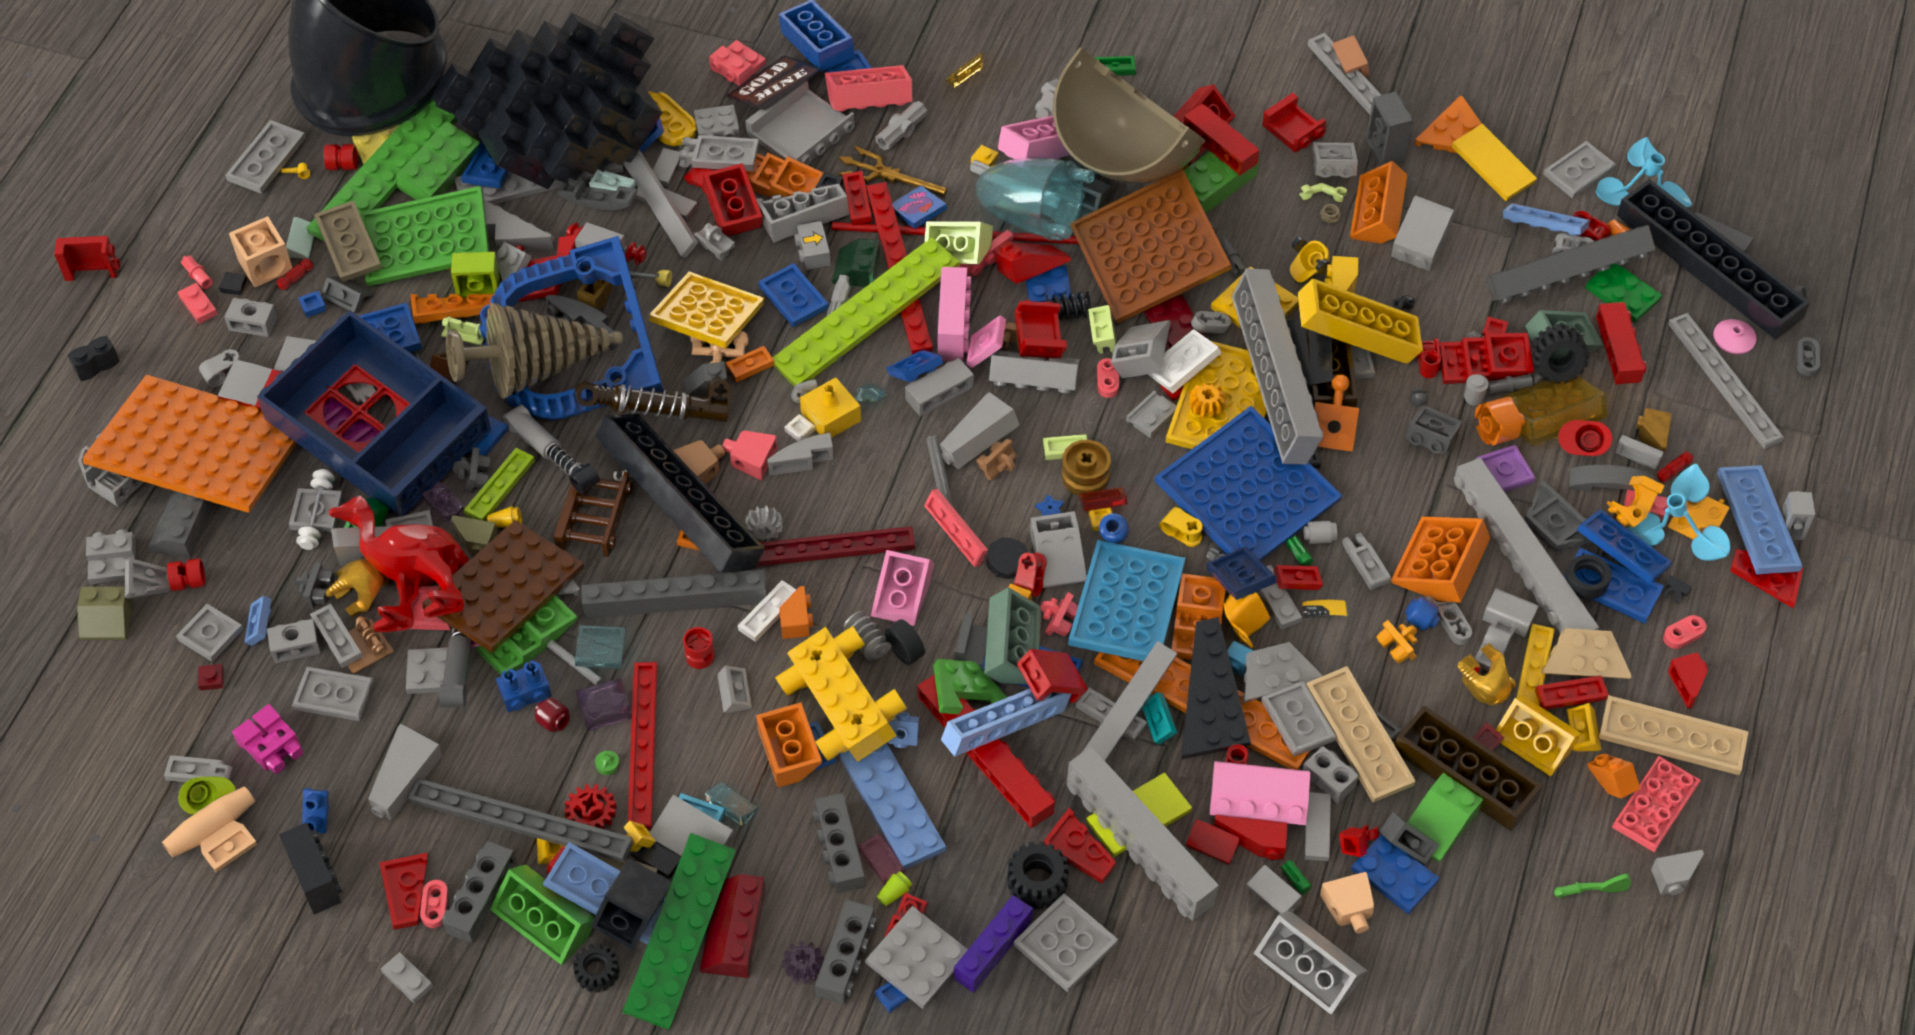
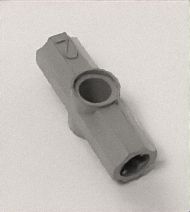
(901, 125)

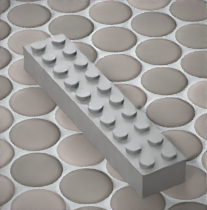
(1277, 367)

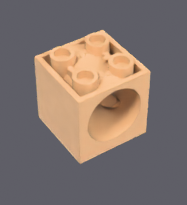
(261, 251)

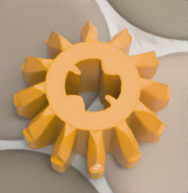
(1207, 400)

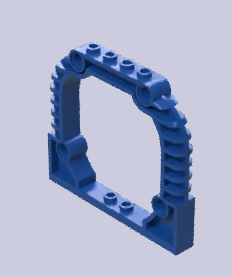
(606, 263)

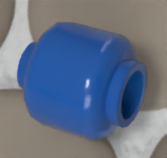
(1111, 522)
(1422, 613)

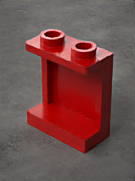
(1293, 124)
(85, 254)
(1039, 329)
(1050, 673)

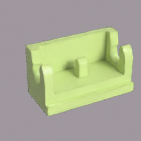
(1102, 328)

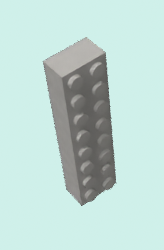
(1142, 834)

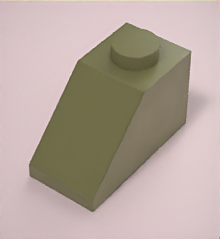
(474, 533)

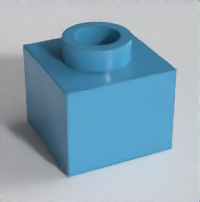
(1237, 656)

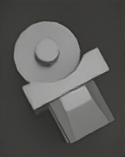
(714, 240)

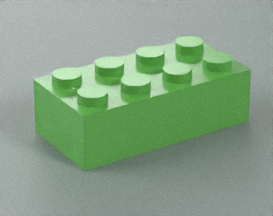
(437, 163)
(1215, 180)

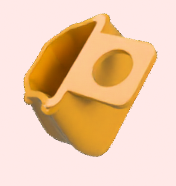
(1246, 616)

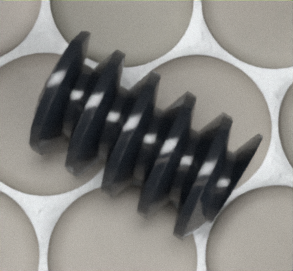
(1072, 305)

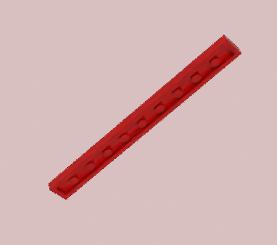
(894, 252)

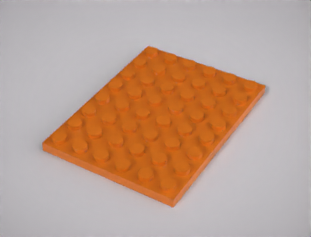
(192, 444)

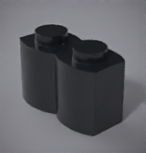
(93, 358)

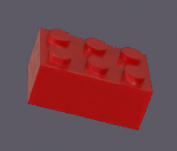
(732, 199)

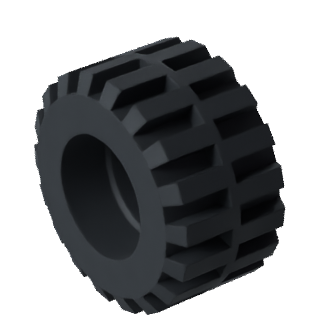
(1563, 368)
(1042, 858)

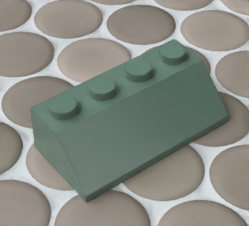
(1010, 634)

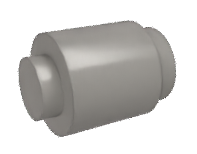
(1475, 389)
(1320, 532)

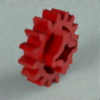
(583, 802)

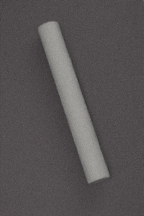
(570, 659)

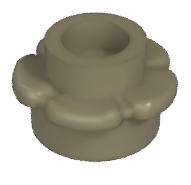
(1330, 213)

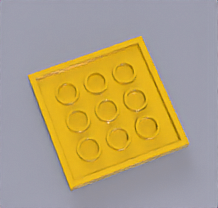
(706, 309)

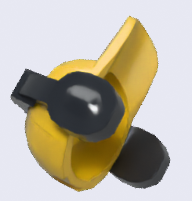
(1311, 259)

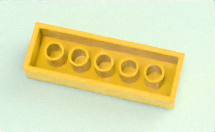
(1359, 321)

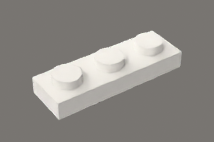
(766, 612)

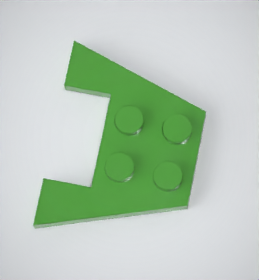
(962, 681)

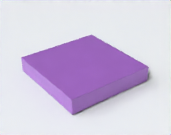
(1508, 468)

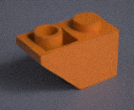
(794, 616)
(1614, 775)

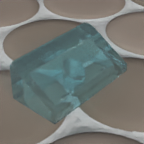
(734, 804)

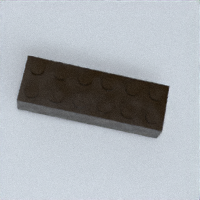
(1443, 748)

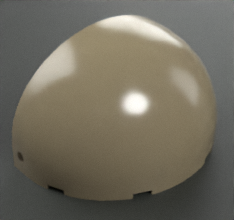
(1116, 126)

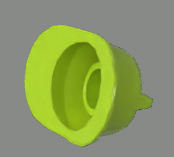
(202, 791)

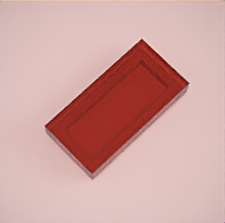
(1103, 499)

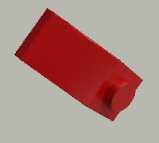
(1688, 676)

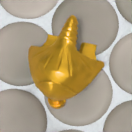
(364, 579)
(1494, 686)

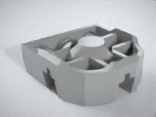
(108, 484)

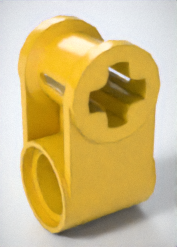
(1180, 525)

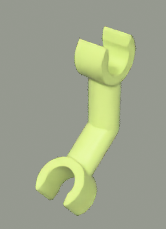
(1308, 191)

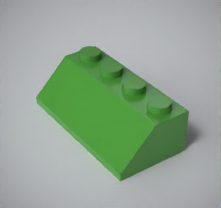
(542, 914)

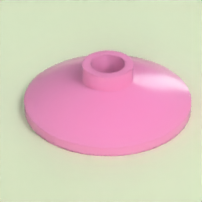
(1734, 336)

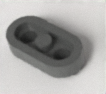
(1808, 361)

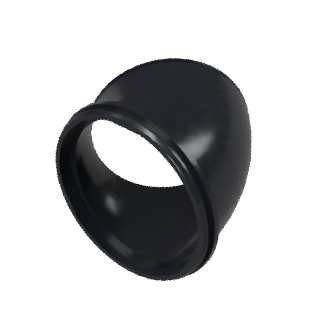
(351, 75)

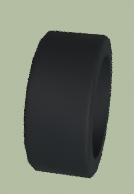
(1588, 562)
(905, 642)

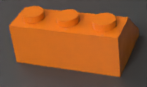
(788, 744)

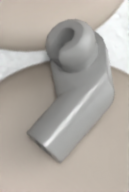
(802, 389)

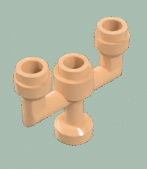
(739, 341)

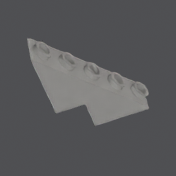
(514, 231)

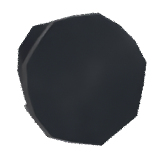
(1004, 557)

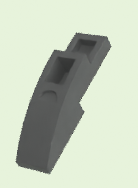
(577, 311)

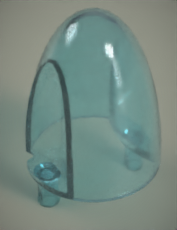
(1034, 194)

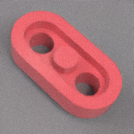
(1107, 376)
(1687, 632)
(434, 905)

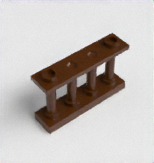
(570, 515)

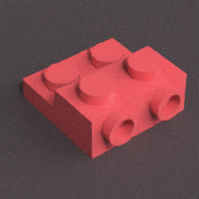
(736, 62)

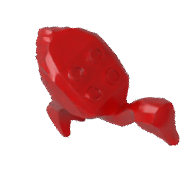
(412, 558)

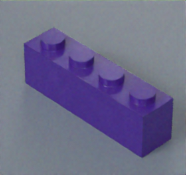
(993, 944)

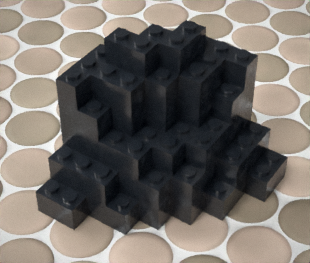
(557, 98)

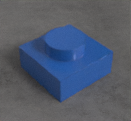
(312, 304)

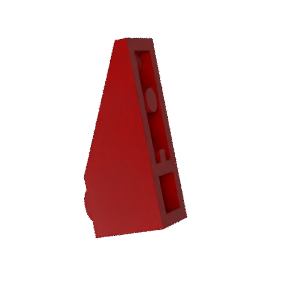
(1257, 836)

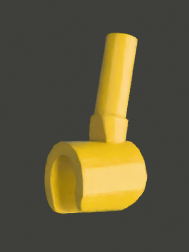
(302, 171)

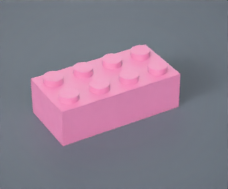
(1032, 140)
(954, 313)

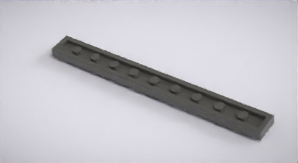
(520, 820)

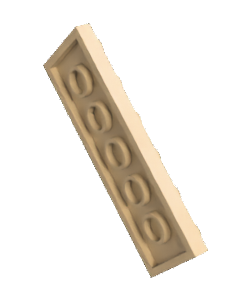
(1361, 734)
(1673, 735)

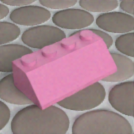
(1260, 792)

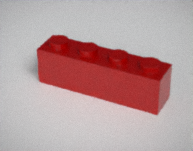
(1222, 139)
(1620, 343)

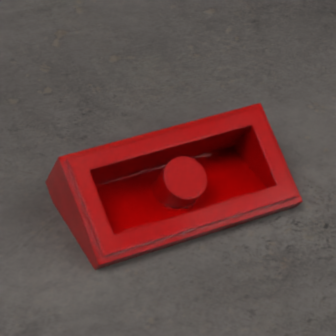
(1213, 841)

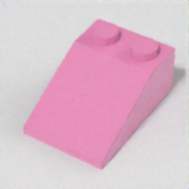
(902, 587)

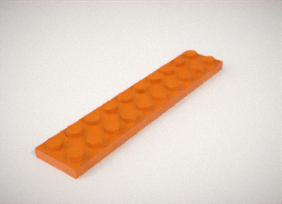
(1175, 687)

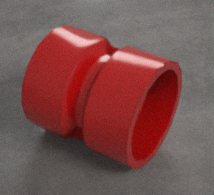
(343, 156)
(187, 574)
(699, 647)

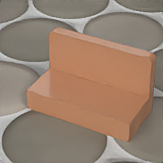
(1351, 56)

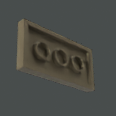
(347, 241)

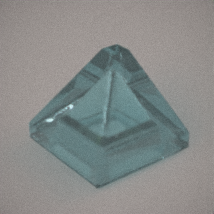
(869, 393)

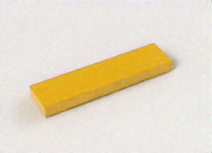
(1535, 658)

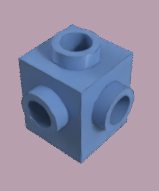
(906, 729)

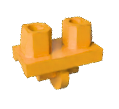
(1403, 650)

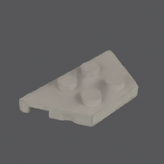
(1275, 669)

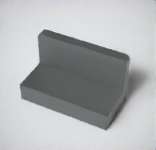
(345, 294)
(971, 641)

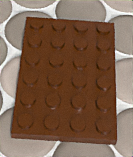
(508, 584)

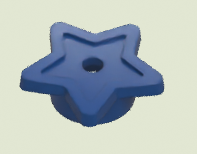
(1055, 504)

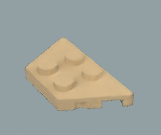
(1587, 654)

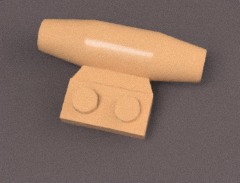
(215, 830)

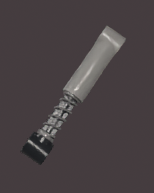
(521, 422)

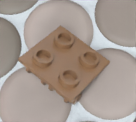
(370, 643)

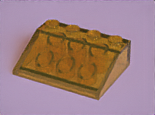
(1552, 405)

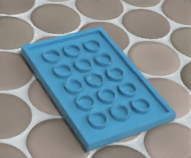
(1126, 600)

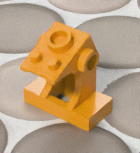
(1645, 494)

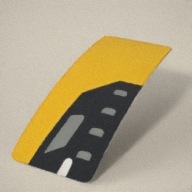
(1324, 607)

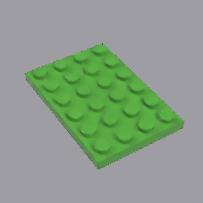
(424, 233)

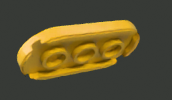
(675, 120)

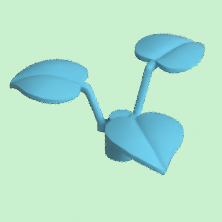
(1640, 155)
(1692, 487)

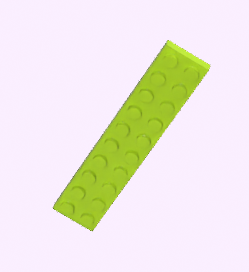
(864, 313)

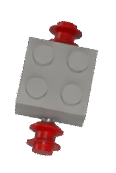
(591, 233)

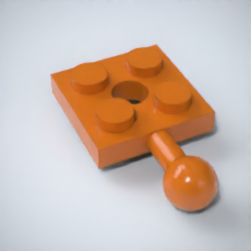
(1344, 415)

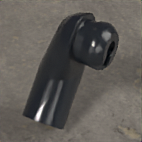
(1404, 301)

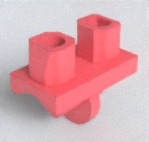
(1057, 623)

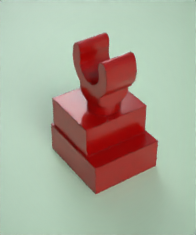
(1354, 840)

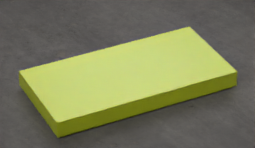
(1159, 797)

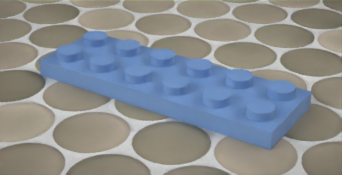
(1759, 520)
(894, 806)
(586, 882)

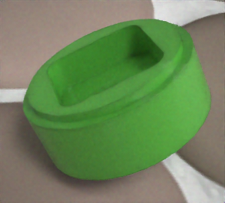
(607, 762)

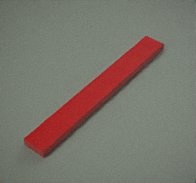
(643, 743)

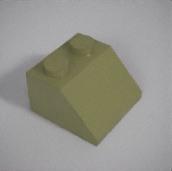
(103, 613)

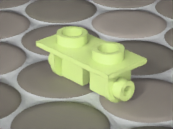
(469, 331)

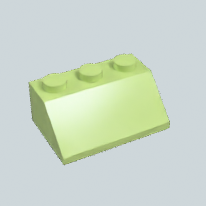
(963, 240)

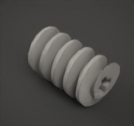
(875, 644)

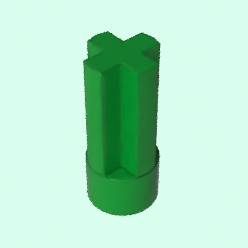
(1299, 551)
(1296, 877)

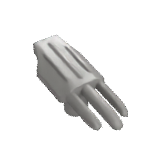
(840, 293)

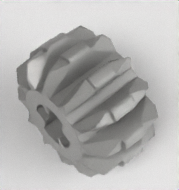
(764, 523)

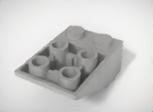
(1141, 350)
(1060, 542)

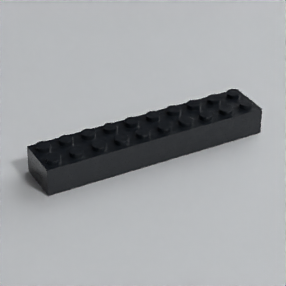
(1714, 259)
(680, 493)

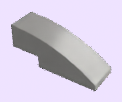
(801, 455)

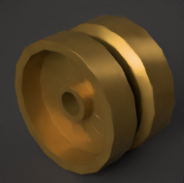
(1086, 467)

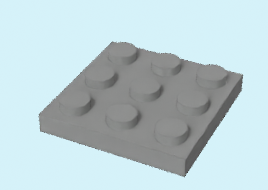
(1065, 942)
(916, 957)

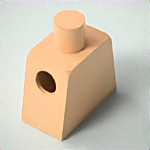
(1349, 900)

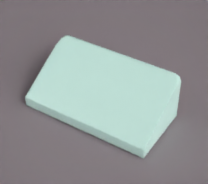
(299, 240)

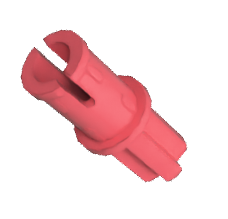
(197, 272)

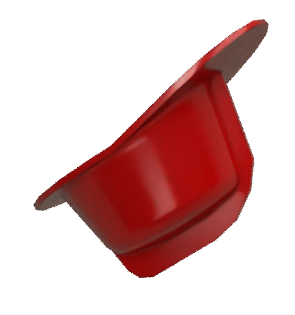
(1585, 438)

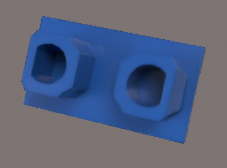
(316, 809)

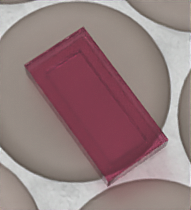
(880, 858)

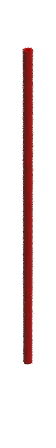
(840, 226)

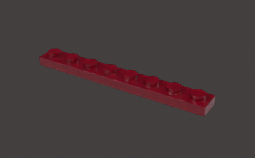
(837, 546)

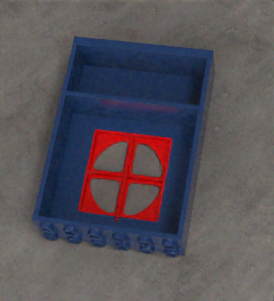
(432, 422)

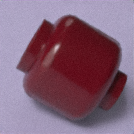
(552, 715)

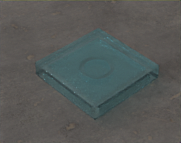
(600, 647)

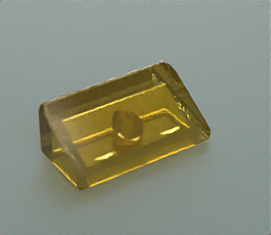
(966, 71)

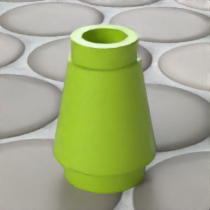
(894, 888)

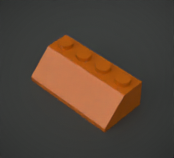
(1379, 204)

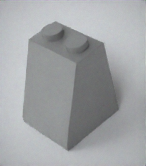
(1422, 233)

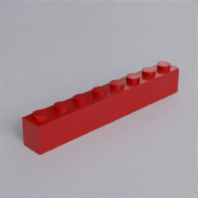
(998, 764)

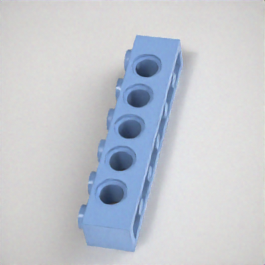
(1000, 720)

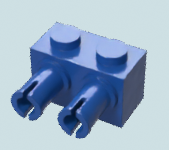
(523, 686)

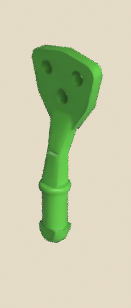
(1616, 884)

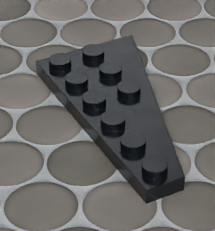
(1213, 704)

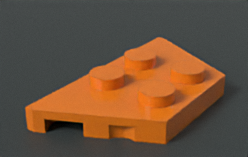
(1449, 126)

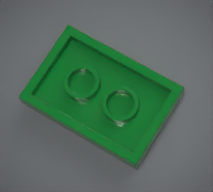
(1620, 285)

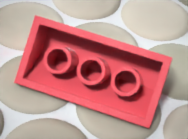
(869, 87)

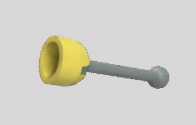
(662, 277)

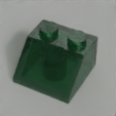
(858, 261)

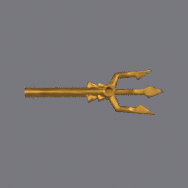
(887, 173)

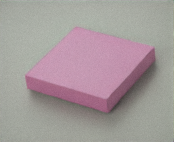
(986, 341)

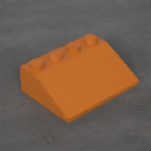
(1447, 548)

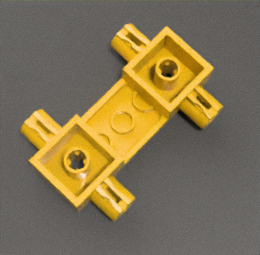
(858, 720)

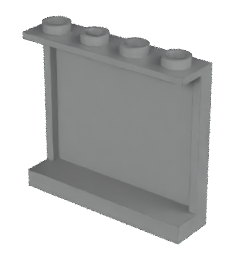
(799, 125)

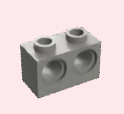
(1326, 778)

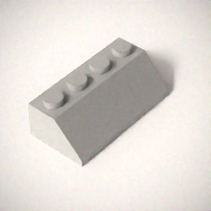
(1034, 371)
(1309, 961)

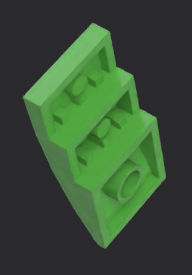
(531, 638)

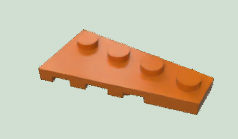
(455, 306)

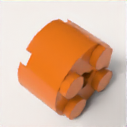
(1498, 421)

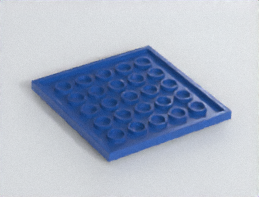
(1244, 489)

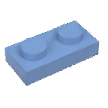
(257, 621)

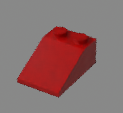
(1026, 260)

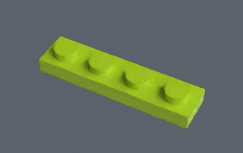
(499, 485)

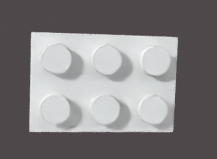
(1185, 360)

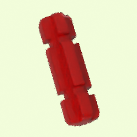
(294, 274)
(1675, 467)

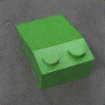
(1446, 813)

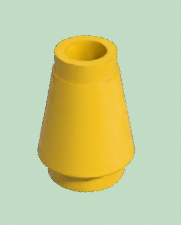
(505, 517)

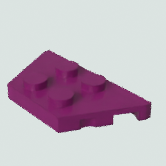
(336, 414)

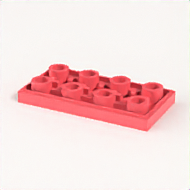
(1656, 804)

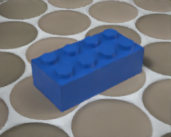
(816, 35)

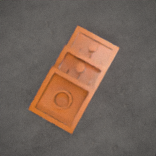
(782, 177)
(1198, 600)

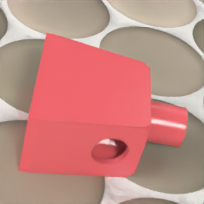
(751, 452)

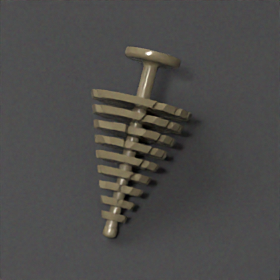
(527, 347)

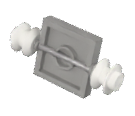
(312, 508)

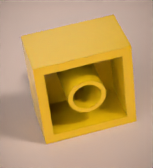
(830, 408)

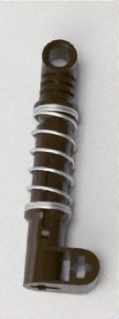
(659, 402)

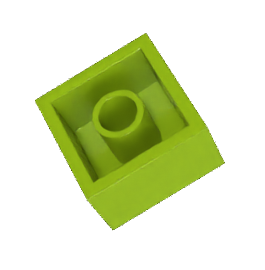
(475, 273)

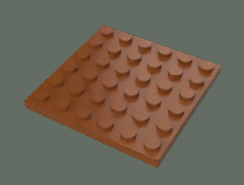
(1150, 246)

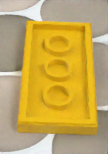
(1493, 162)

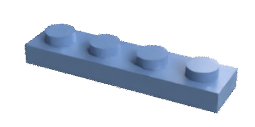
(1547, 219)

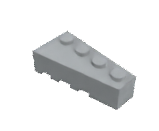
(783, 214)

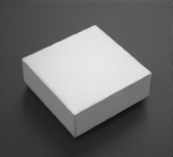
(799, 428)

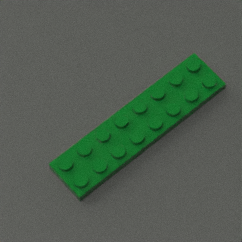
(679, 931)

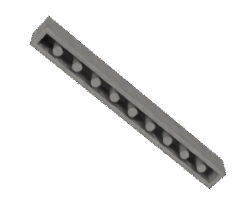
(1522, 547)

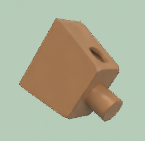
(701, 459)

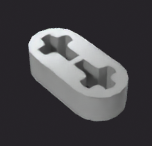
(1211, 322)

